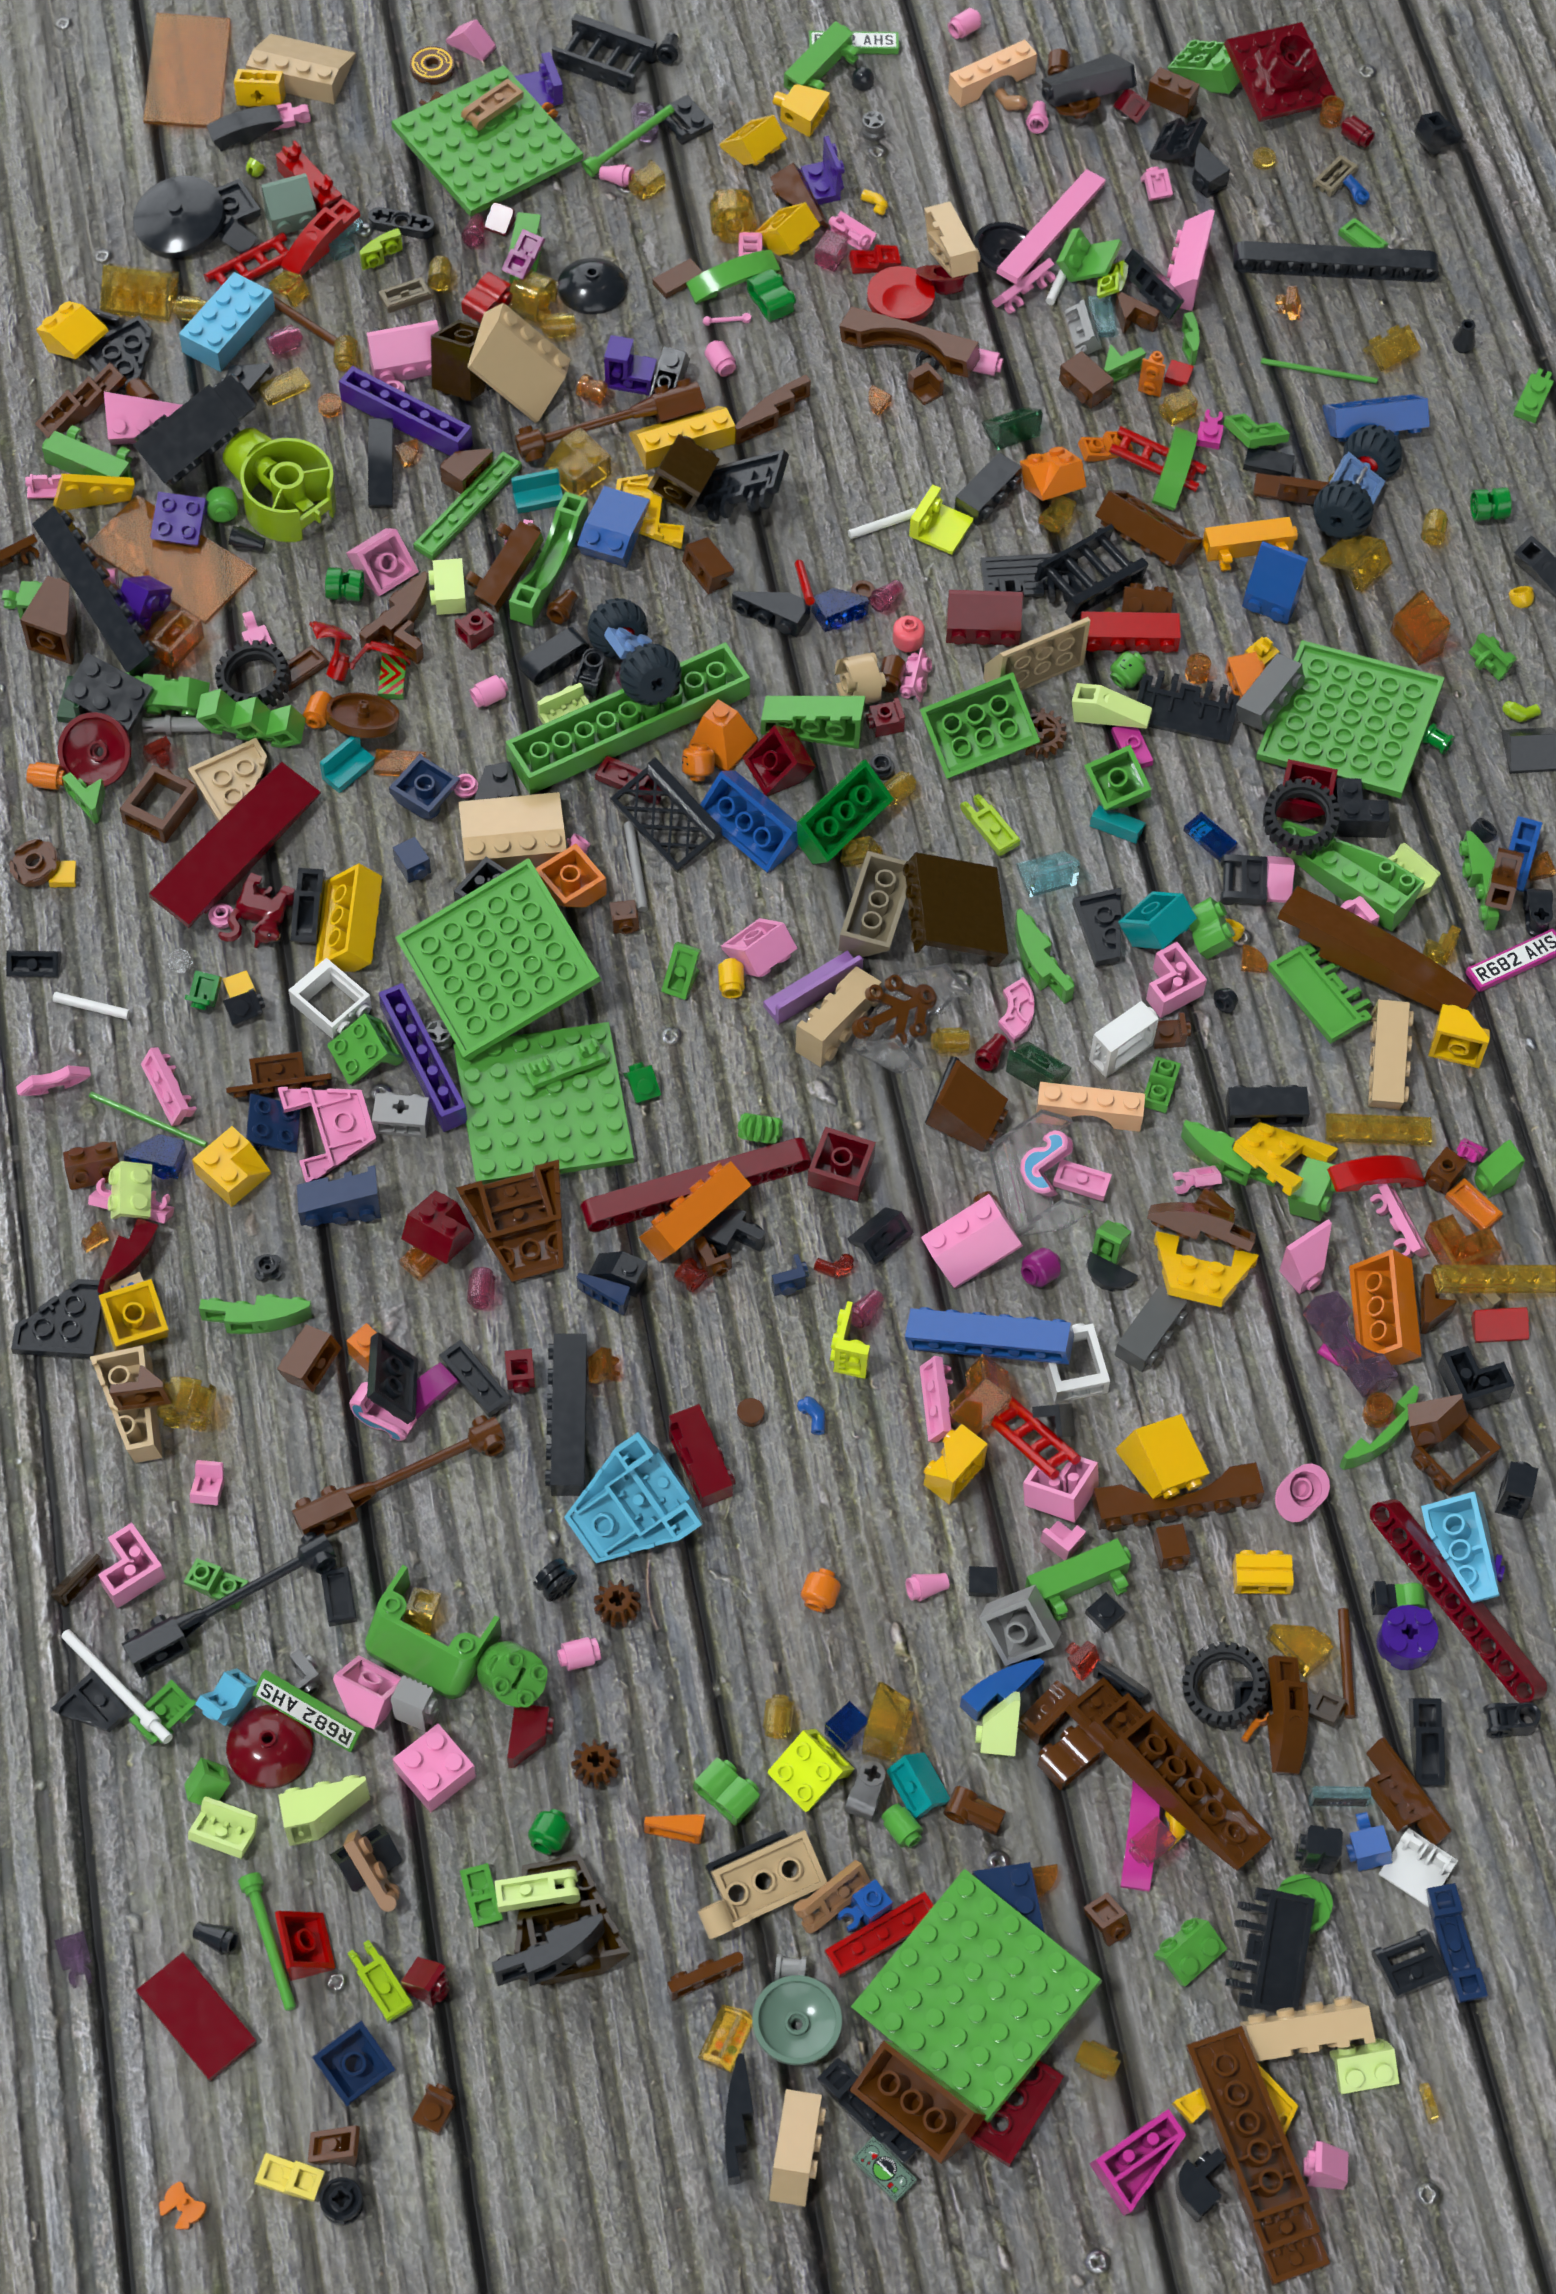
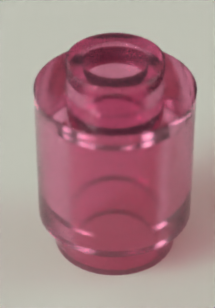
(284, 340)
(481, 1288)

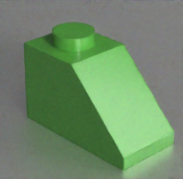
(1499, 1170)
(1111, 1241)

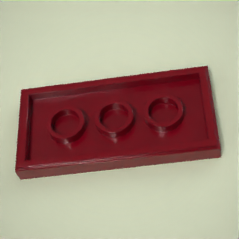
(196, 2016)

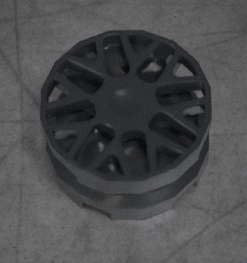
(555, 1579)
(341, 2201)

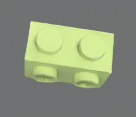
(449, 586)

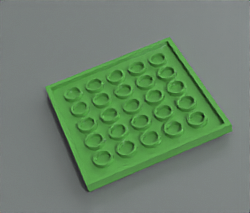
(491, 163)
(1354, 718)
(498, 959)
(568, 1120)
(976, 1994)

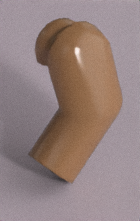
(1010, 102)

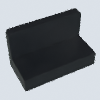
(881, 1234)
(1063, 1417)
(383, 1850)

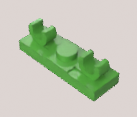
(564, 1063)

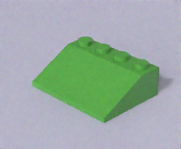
(980, 725)

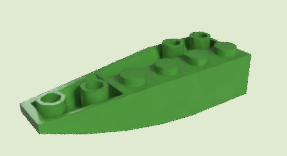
(1358, 872)

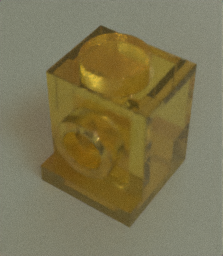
(647, 181)
(1179, 406)

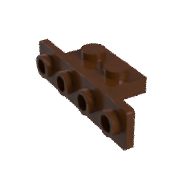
(1287, 488)
(277, 1072)
(1401, 1795)

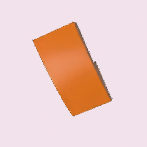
(1098, 448)

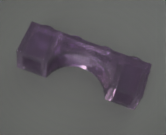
(1366, 1369)

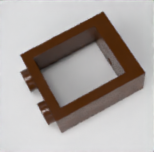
(150, 824)
(1477, 1438)

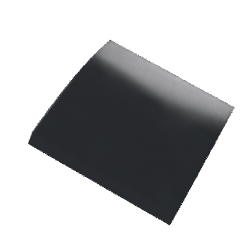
(1178, 139)

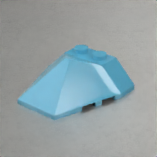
(632, 1503)

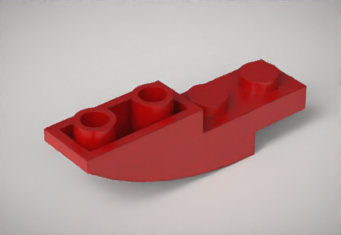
(317, 235)

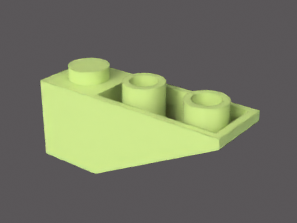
(1104, 706)

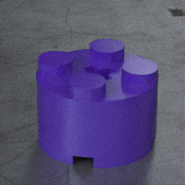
(1406, 1623)

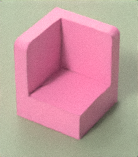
(1062, 1539)

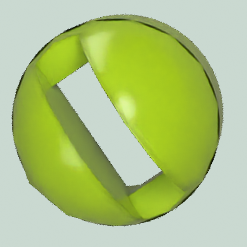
(254, 167)

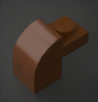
(1504, 879)

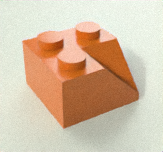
(1053, 473)
(573, 878)

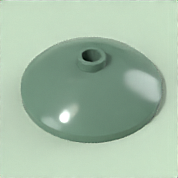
(802, 2001)

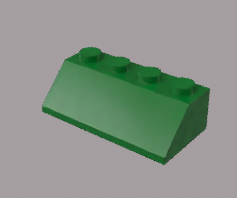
(842, 814)

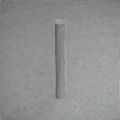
(635, 867)

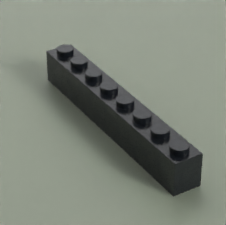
(97, 592)

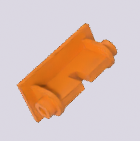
(1152, 374)

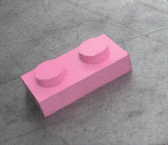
(1082, 1180)

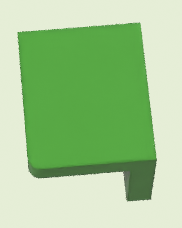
(206, 1780)

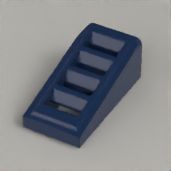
(606, 1292)

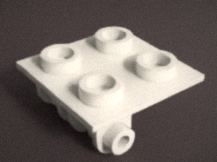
(1417, 1866)

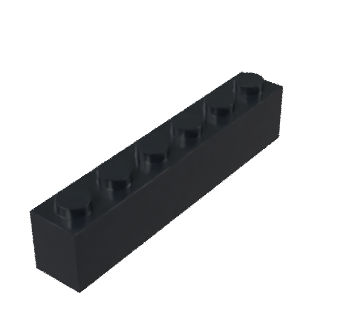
(568, 1414)

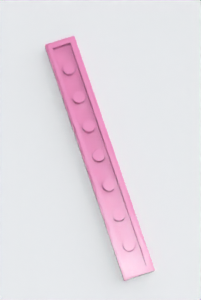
(1050, 226)

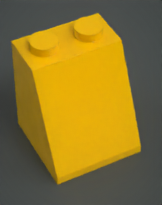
(1164, 1457)

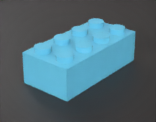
(227, 321)

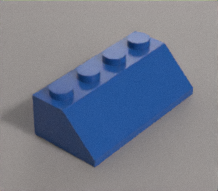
(1394, 413)
(751, 820)

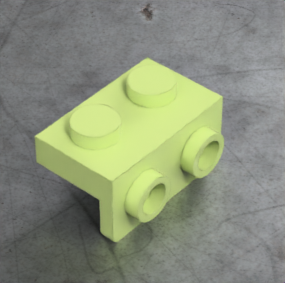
(561, 703)
(1414, 863)
(130, 1190)
(223, 1827)
(1365, 2066)

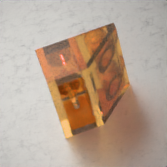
(1421, 628)
(175, 636)

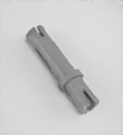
(172, 724)

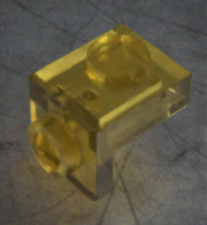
(1058, 514)
(856, 850)

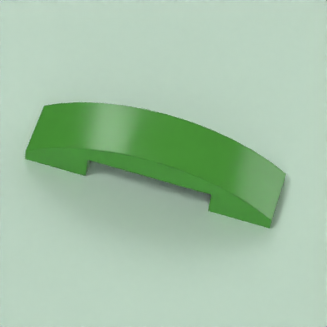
(730, 274)
(1175, 468)
(1363, 1452)

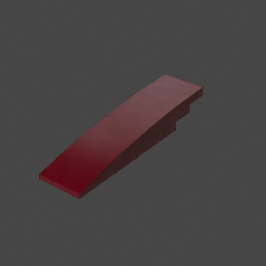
(234, 845)

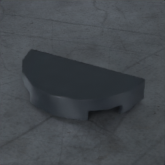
(1107, 1274)

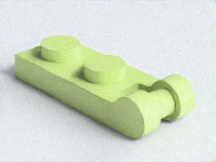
(537, 1890)

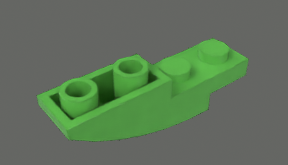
(1477, 870)
(1035, 954)
(1216, 1150)
(267, 1314)

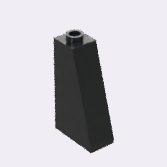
(1089, 80)

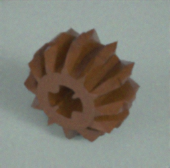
(609, 1610)
(584, 1764)

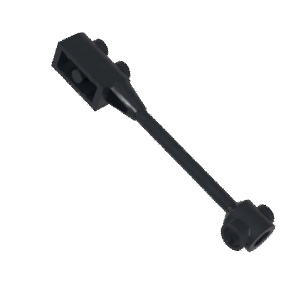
(168, 1635)

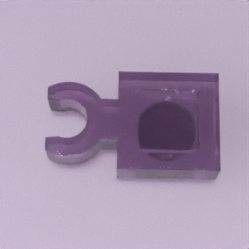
(73, 1954)

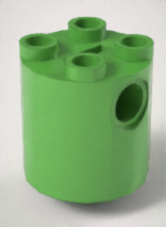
(512, 1674)

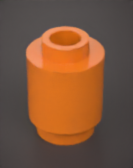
(316, 709)
(45, 775)

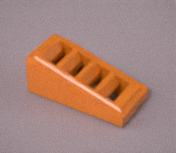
(678, 1827)

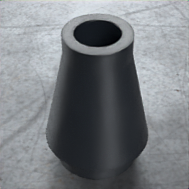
(668, 50)
(1465, 337)
(246, 540)
(217, 1937)

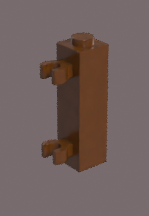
(508, 565)

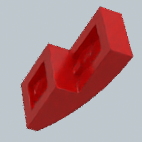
(874, 261)

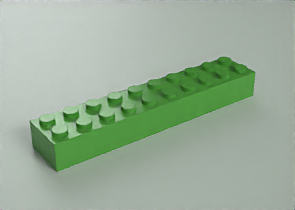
(620, 724)

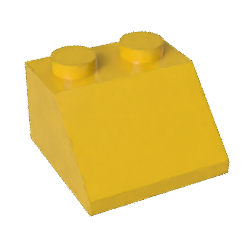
(754, 140)
(788, 229)
(71, 330)
(133, 1315)

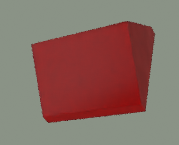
(304, 1943)

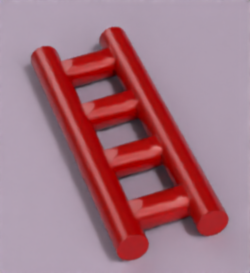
(257, 253)
(1144, 460)
(1032, 1451)

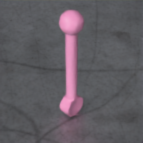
(746, 318)

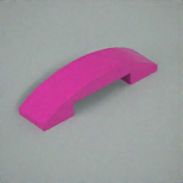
(1142, 1811)

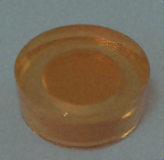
(329, 405)

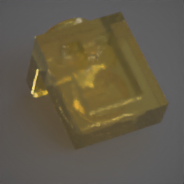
(291, 285)
(1442, 950)
(422, 1609)

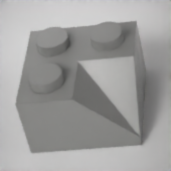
(1020, 1625)

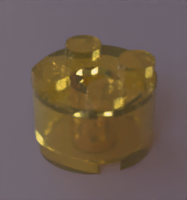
(732, 213)
(533, 296)
(190, 1403)

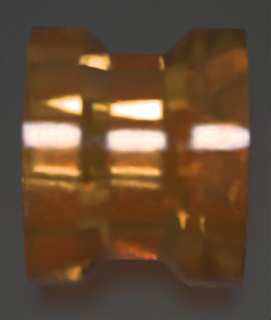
(1203, 665)

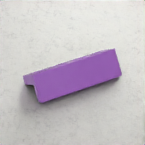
(811, 987)

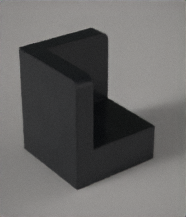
(238, 235)

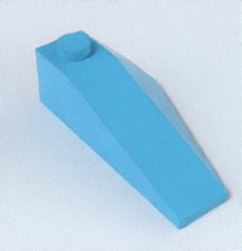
(1464, 1541)

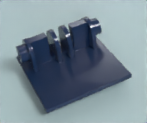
(270, 1125)

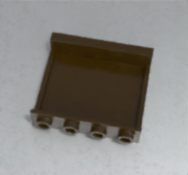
(955, 906)

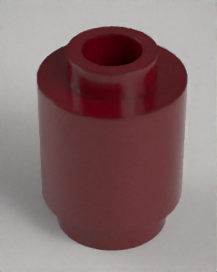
(1357, 131)

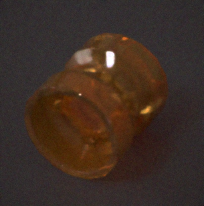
(1331, 112)
(591, 389)
(1377, 1415)

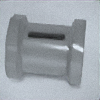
(789, 1966)

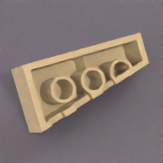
(832, 1024)
(1389, 1054)
(136, 1426)
(1308, 2028)

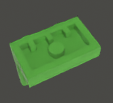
(1084, 260)
(363, 1048)

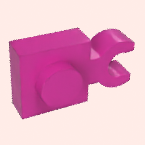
(1210, 431)
(1471, 1151)

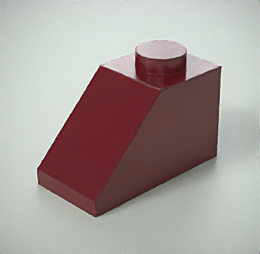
(528, 1732)

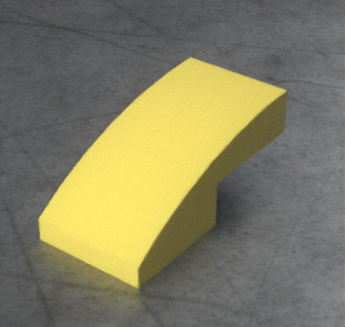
(289, 2177)

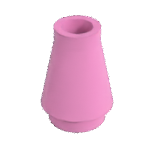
(1037, 119)
(617, 174)
(925, 1585)

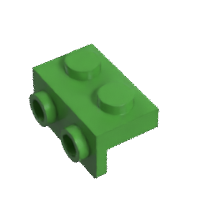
(170, 1706)
(1190, 1950)

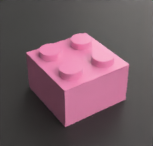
(434, 1767)

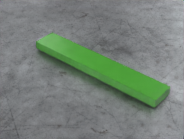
(467, 506)

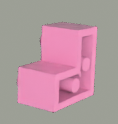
(1177, 982)
(1064, 1495)
(136, 1569)

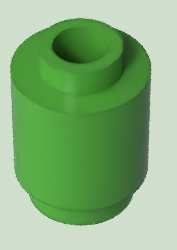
(902, 1826)

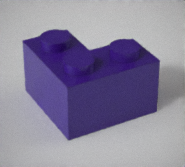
(625, 370)
(145, 597)

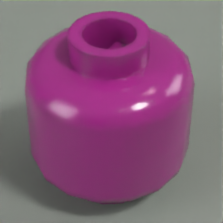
(1041, 1267)

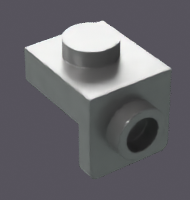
(306, 1669)

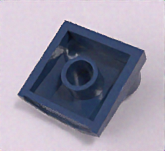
(423, 787)
(353, 2063)

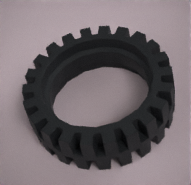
(254, 652)
(1307, 791)
(1222, 1718)

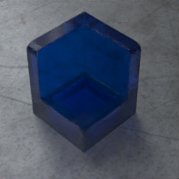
(845, 1726)

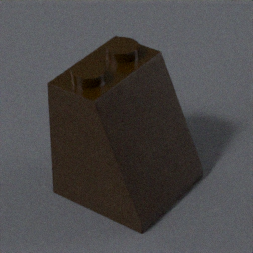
(449, 361)
(683, 473)

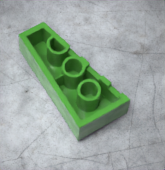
(817, 718)

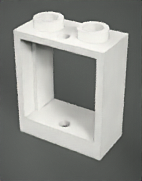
(317, 980)
(1123, 1039)
(1082, 1386)

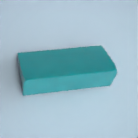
(1117, 824)

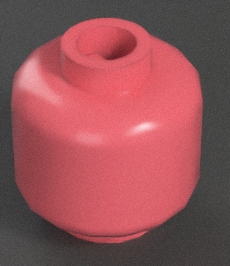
(908, 633)

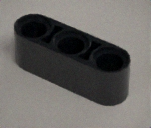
(553, 656)

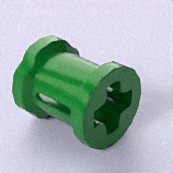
(1438, 739)

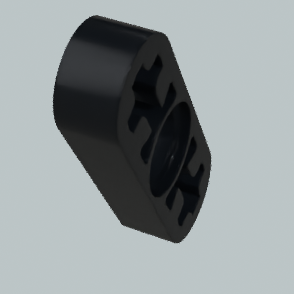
(417, 220)

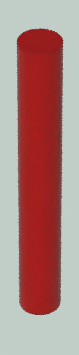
(804, 582)

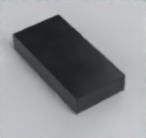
(1268, 462)
(338, 1596)

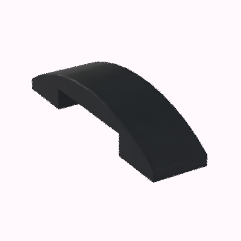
(837, 2081)

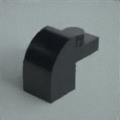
(1435, 132)
(732, 1227)
(1193, 2188)

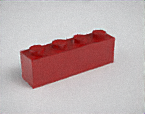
(1133, 631)

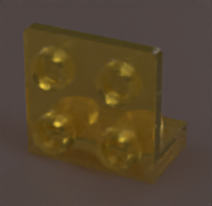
(1361, 556)

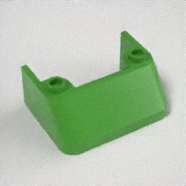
(418, 1655)

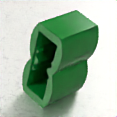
(771, 295)

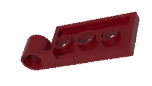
(1021, 2118)

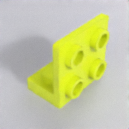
(938, 524)
(848, 1356)
(809, 1768)

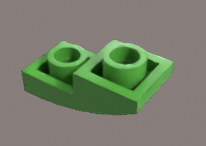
(1161, 1084)
(213, 1581)

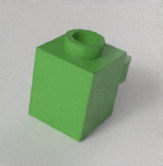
(23, 598)

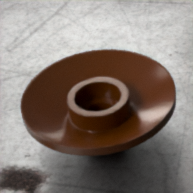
(1080, 108)

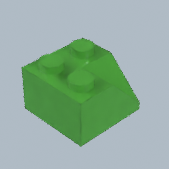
(1118, 779)

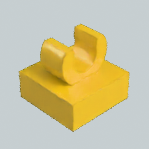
(1264, 650)

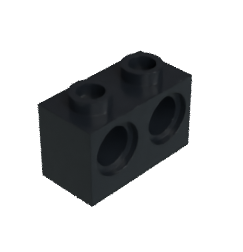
(1516, 1489)

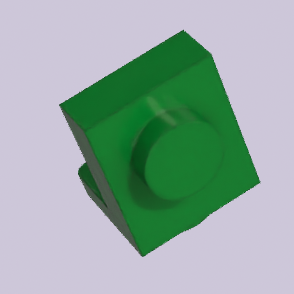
(204, 990)
(642, 1082)

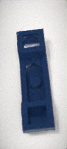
(1454, 1943)

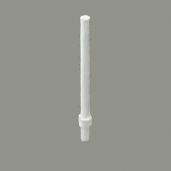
(149, 1719)

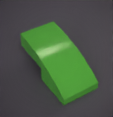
(1191, 337)
(480, 1895)

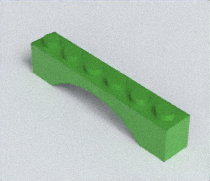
(536, 586)

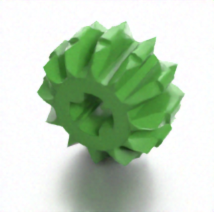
(760, 1128)

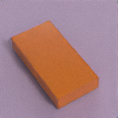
(1473, 1205)

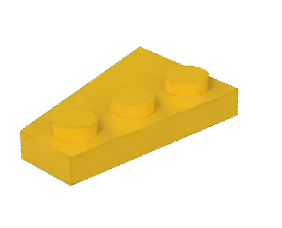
(91, 490)

